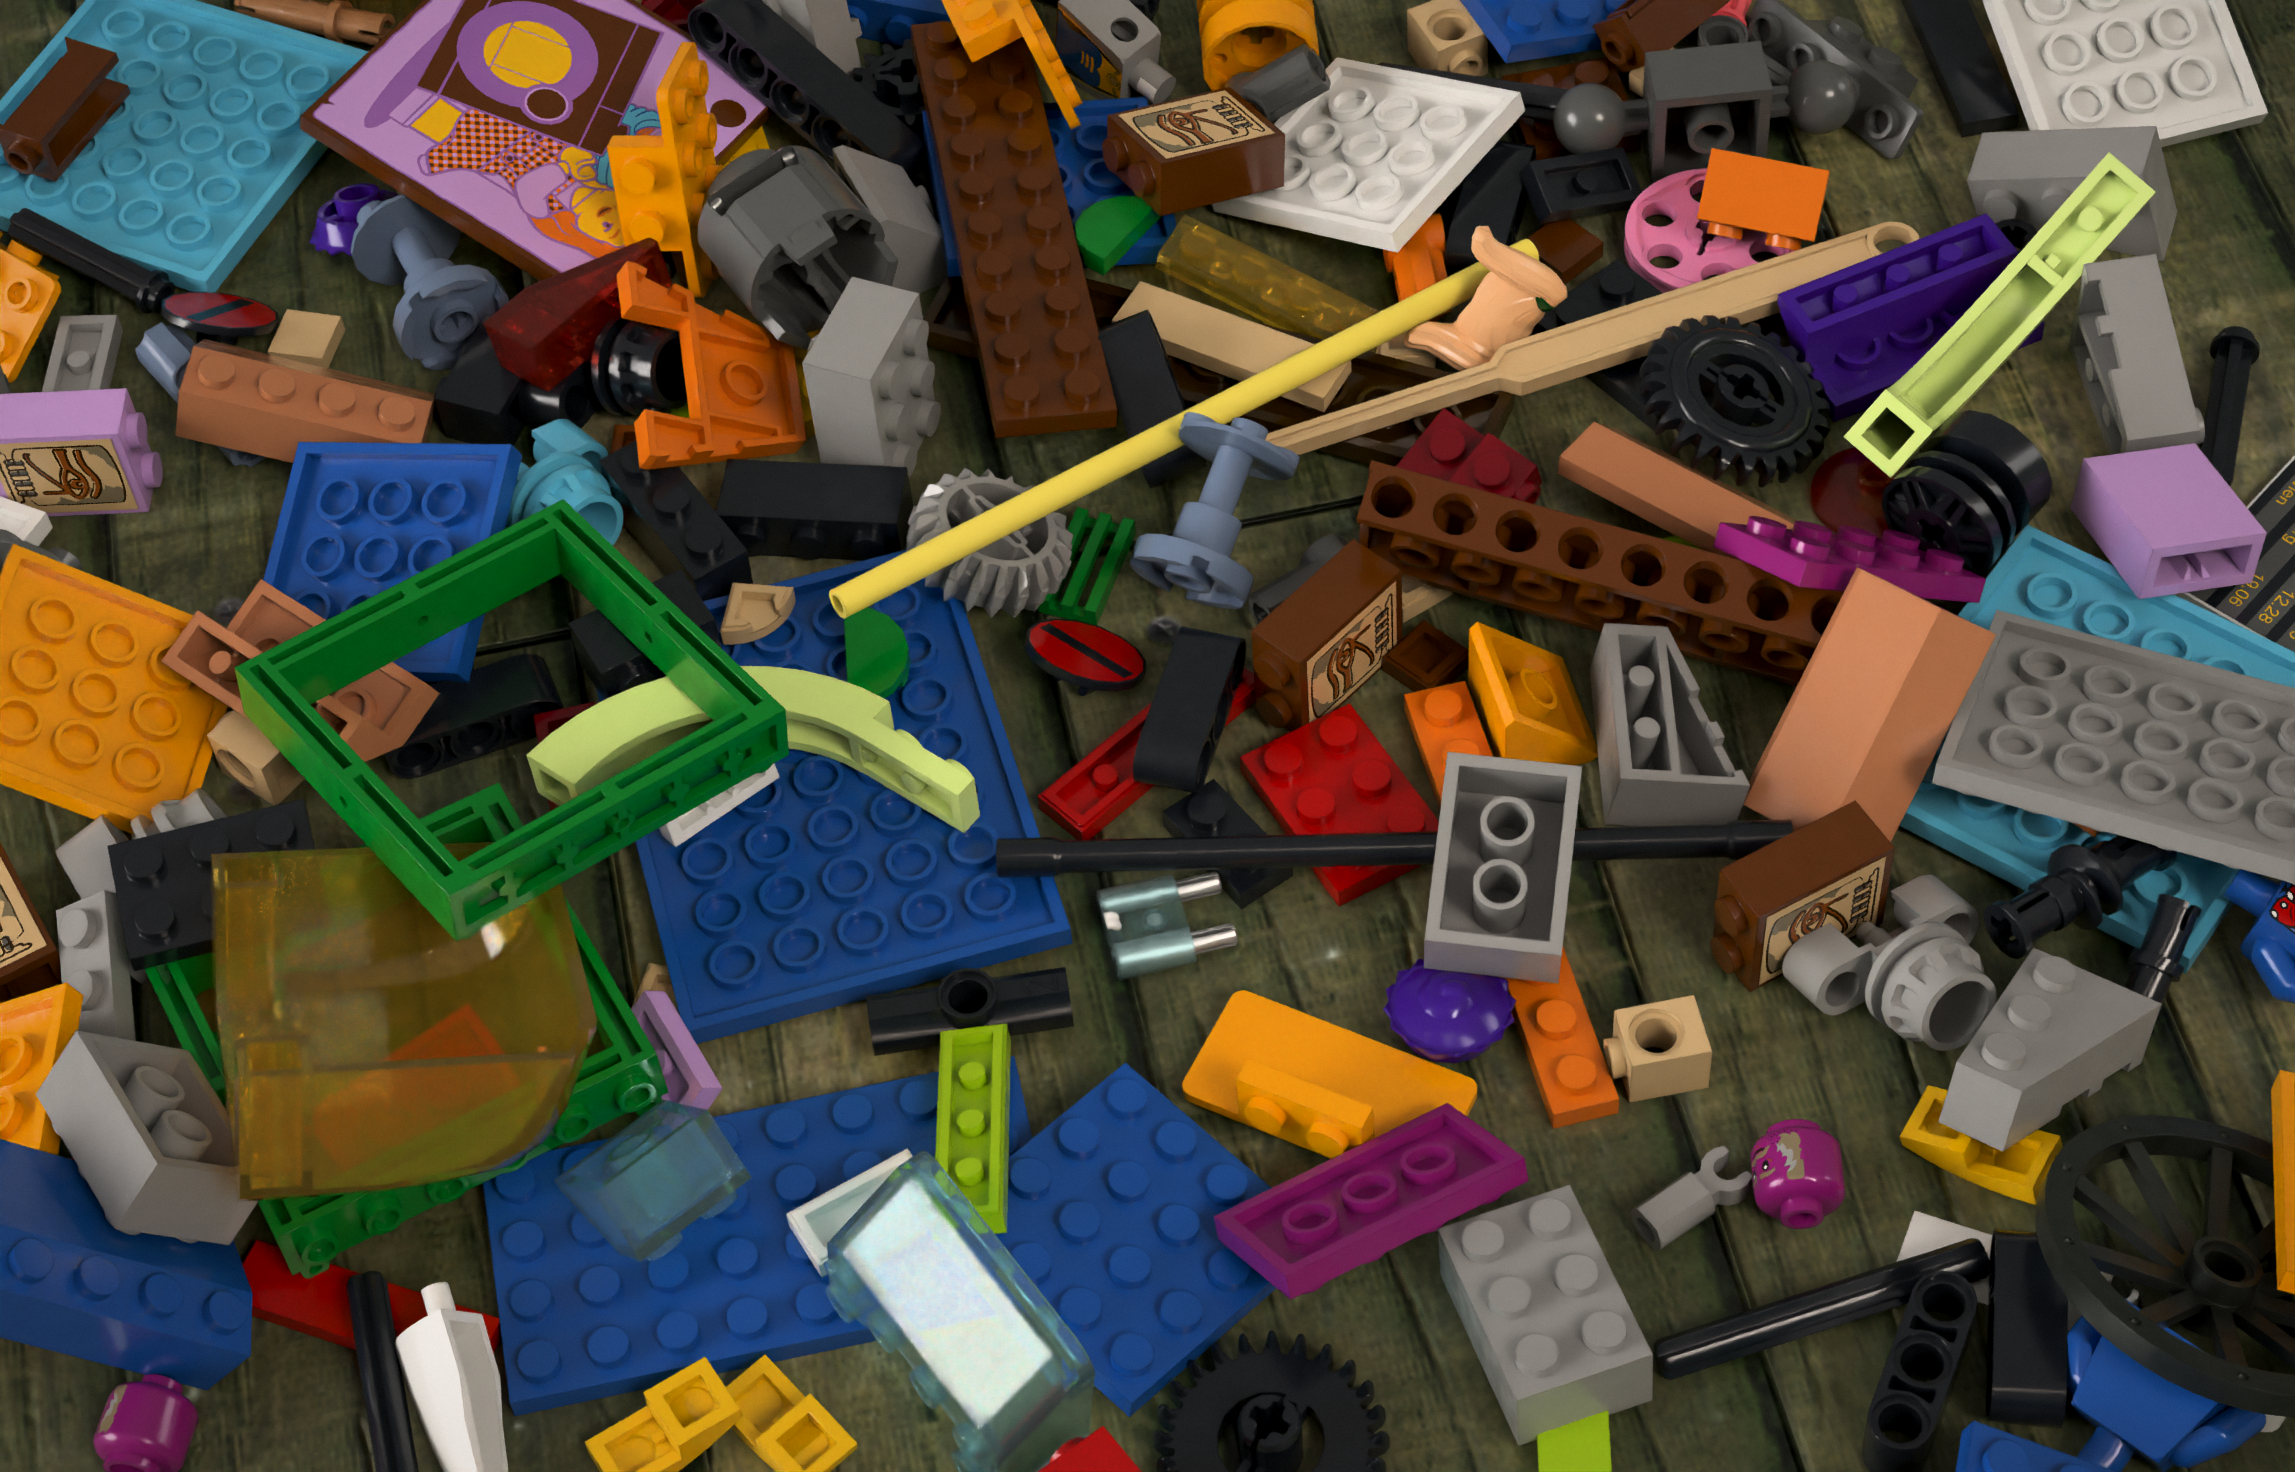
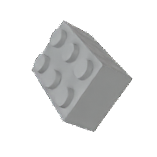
(872, 378)
(1502, 867)
(146, 1137)
(1545, 1314)

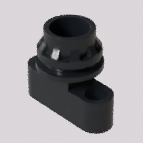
(629, 371)

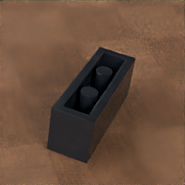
(816, 508)
(676, 524)

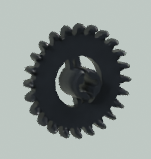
(1720, 424)
(1273, 1397)

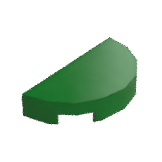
(1110, 229)
(876, 652)

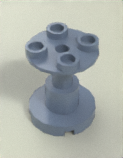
(441, 300)
(1206, 530)

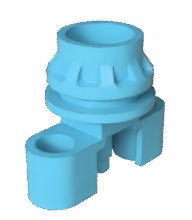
(567, 471)

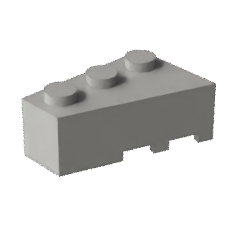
(2038, 170)
(1653, 737)
(2043, 1046)

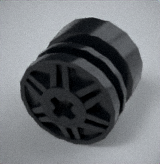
(1969, 489)

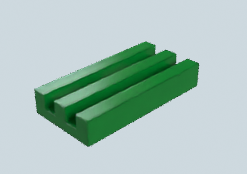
(1098, 529)

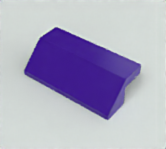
(1887, 312)

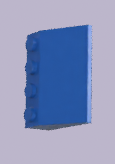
(108, 1293)

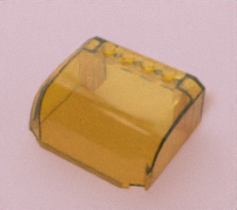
(374, 1041)

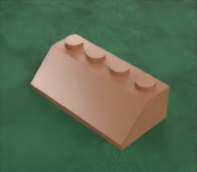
(274, 402)

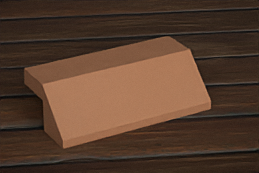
(1659, 486)
(1869, 707)
(367, 714)

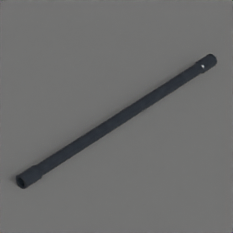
(1054, 856)

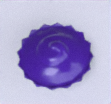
(338, 217)
(1448, 1012)

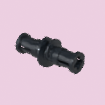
(2076, 891)

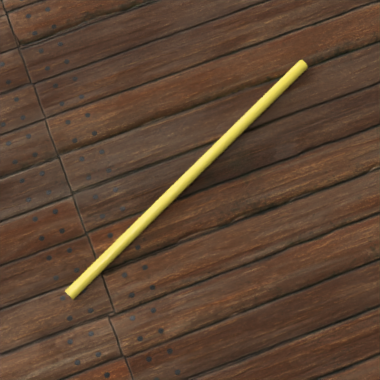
(1157, 441)

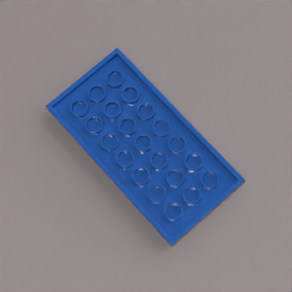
(735, 1287)

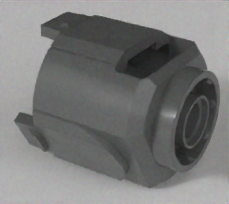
(790, 238)

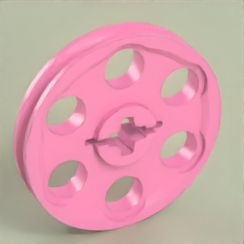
(1683, 237)

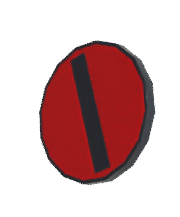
(219, 315)
(1085, 655)

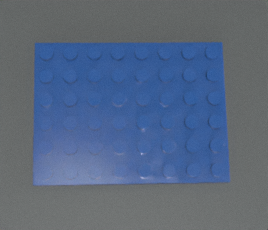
(831, 877)

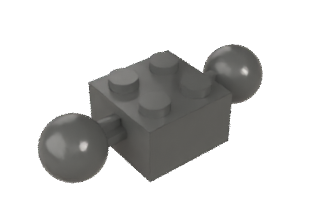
(1704, 102)

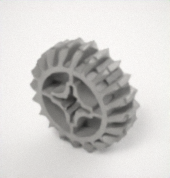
(1005, 574)

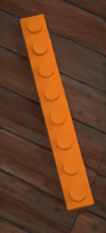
(1547, 1014)

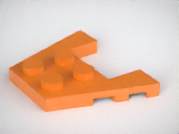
(735, 376)

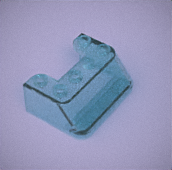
(964, 1317)

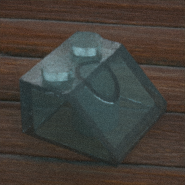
(655, 1179)

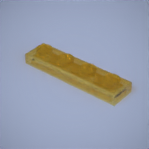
(1257, 282)

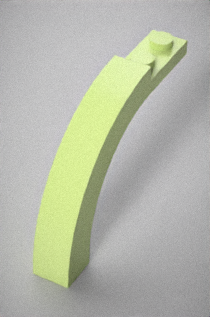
(2000, 318)
(821, 718)

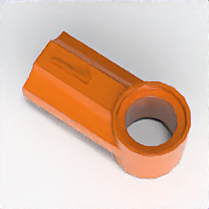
(1419, 260)

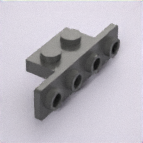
(1882, 86)

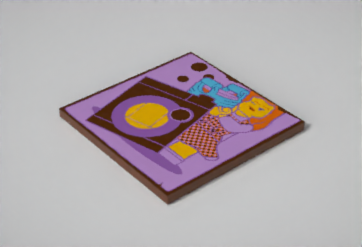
(509, 114)

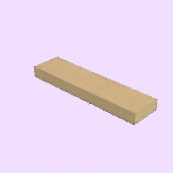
(1227, 342)

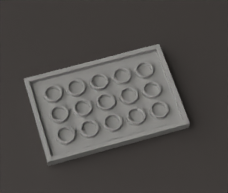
(2129, 745)

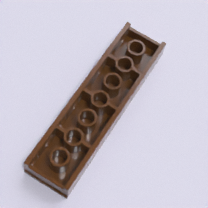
(1591, 573)

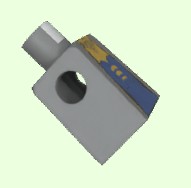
(1111, 50)

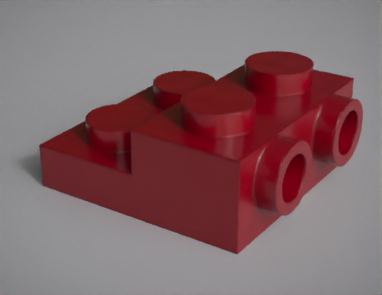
(1466, 457)

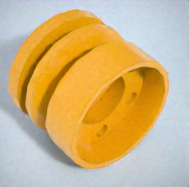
(1251, 34)

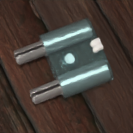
(1149, 925)

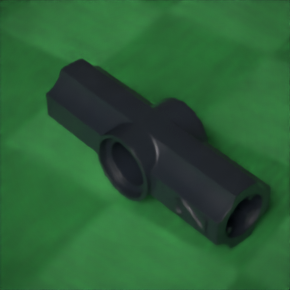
(917, 1016)

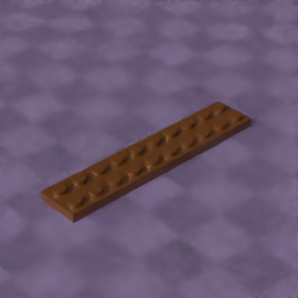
(1013, 238)

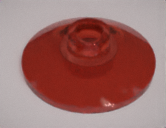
(1850, 492)

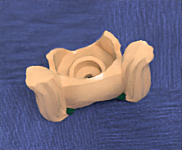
(1501, 311)

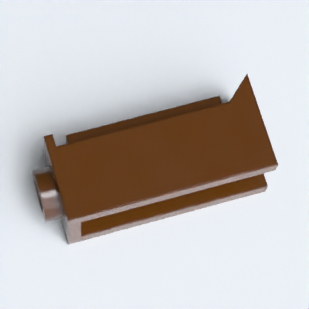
(1649, 27)
(63, 112)

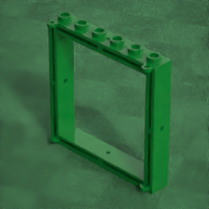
(471, 893)
(610, 1083)

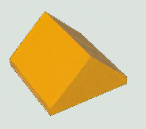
(1526, 700)

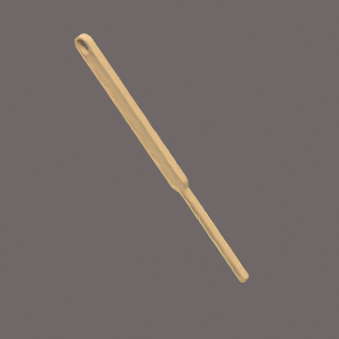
(1599, 339)

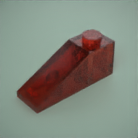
(558, 320)

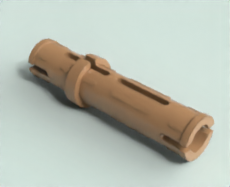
(334, 20)

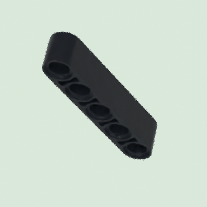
(801, 83)

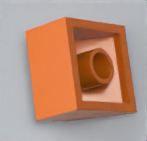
(1763, 198)

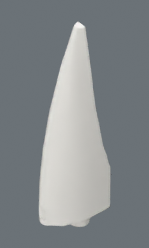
(454, 1384)

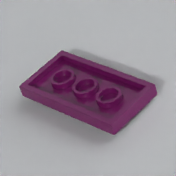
(1824, 560)
(1370, 1200)

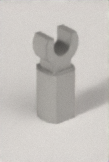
(1689, 1201)

